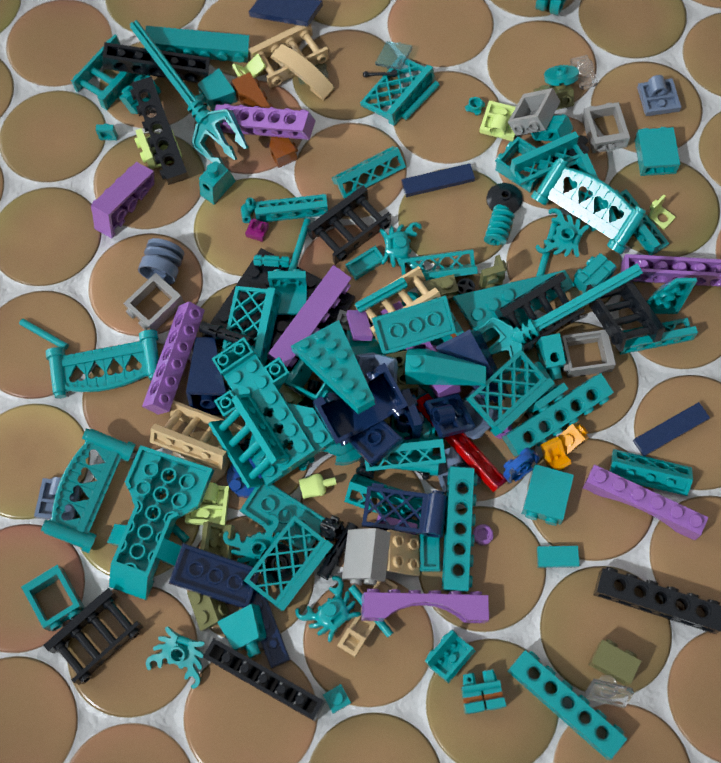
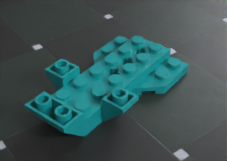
(301, 424)
(146, 538)

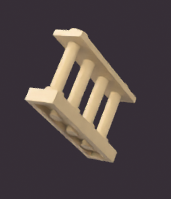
(290, 39)
(414, 279)
(188, 446)

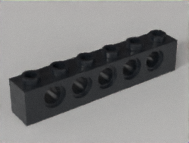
(139, 61)
(146, 88)
(712, 609)
(264, 679)

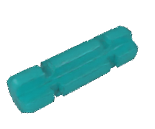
(270, 260)

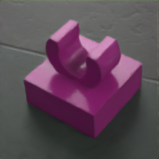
(257, 230)

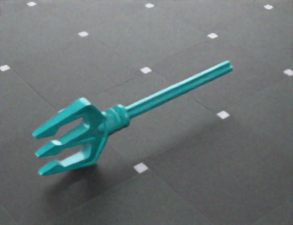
(207, 121)
(515, 338)

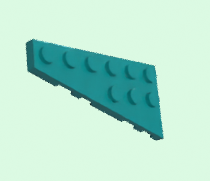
(482, 304)
(334, 362)

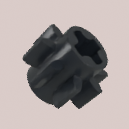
(332, 528)

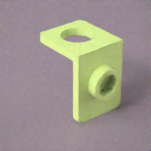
(255, 67)
(657, 209)

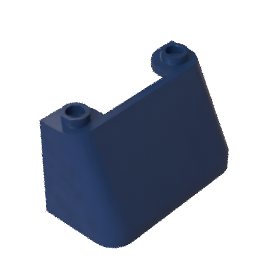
(345, 423)

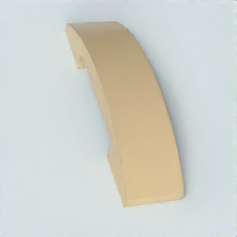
(304, 70)
(360, 630)

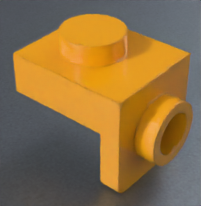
(573, 437)
(555, 454)

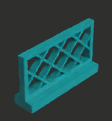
(408, 96)
(266, 322)
(517, 407)
(301, 575)

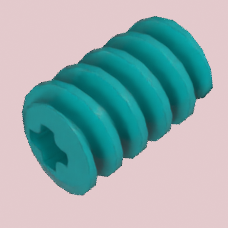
(499, 226)

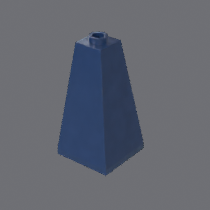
(472, 348)
(204, 378)

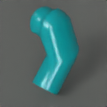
(246, 210)

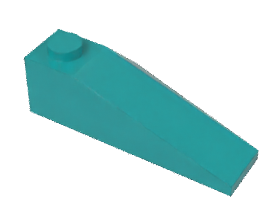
(436, 368)

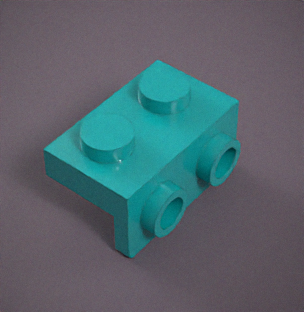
(449, 656)

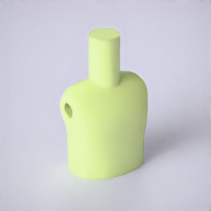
(315, 485)

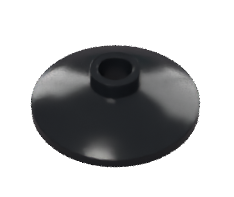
(495, 197)
(286, 574)

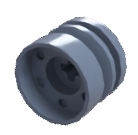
(161, 258)

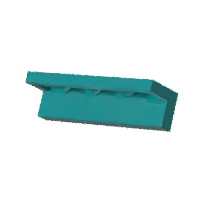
(543, 153)
(366, 165)
(585, 165)
(292, 209)
(642, 233)
(460, 270)
(668, 338)
(412, 444)
(650, 473)
(360, 483)

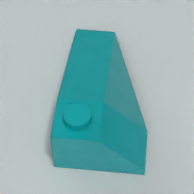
(671, 296)

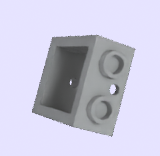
(543, 102)
(608, 142)
(164, 313)
(584, 338)

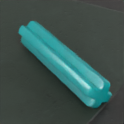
(381, 295)

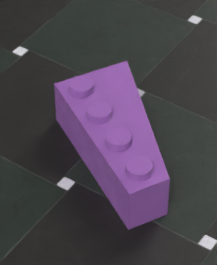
(121, 198)

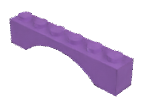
(678, 517)
(468, 608)

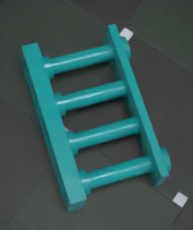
(116, 85)
(264, 438)

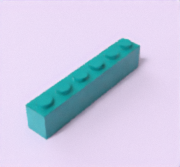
(201, 43)

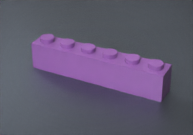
(311, 314)

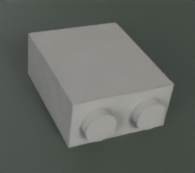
(366, 556)

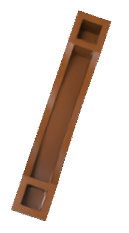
(249, 94)

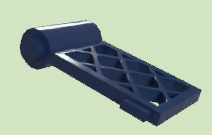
(432, 511)

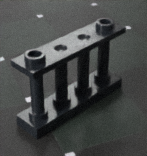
(346, 208)
(539, 292)
(642, 313)
(75, 627)

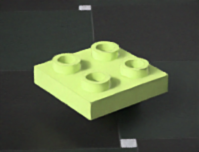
(496, 121)
(213, 506)

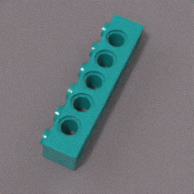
(596, 385)
(450, 581)
(614, 734)

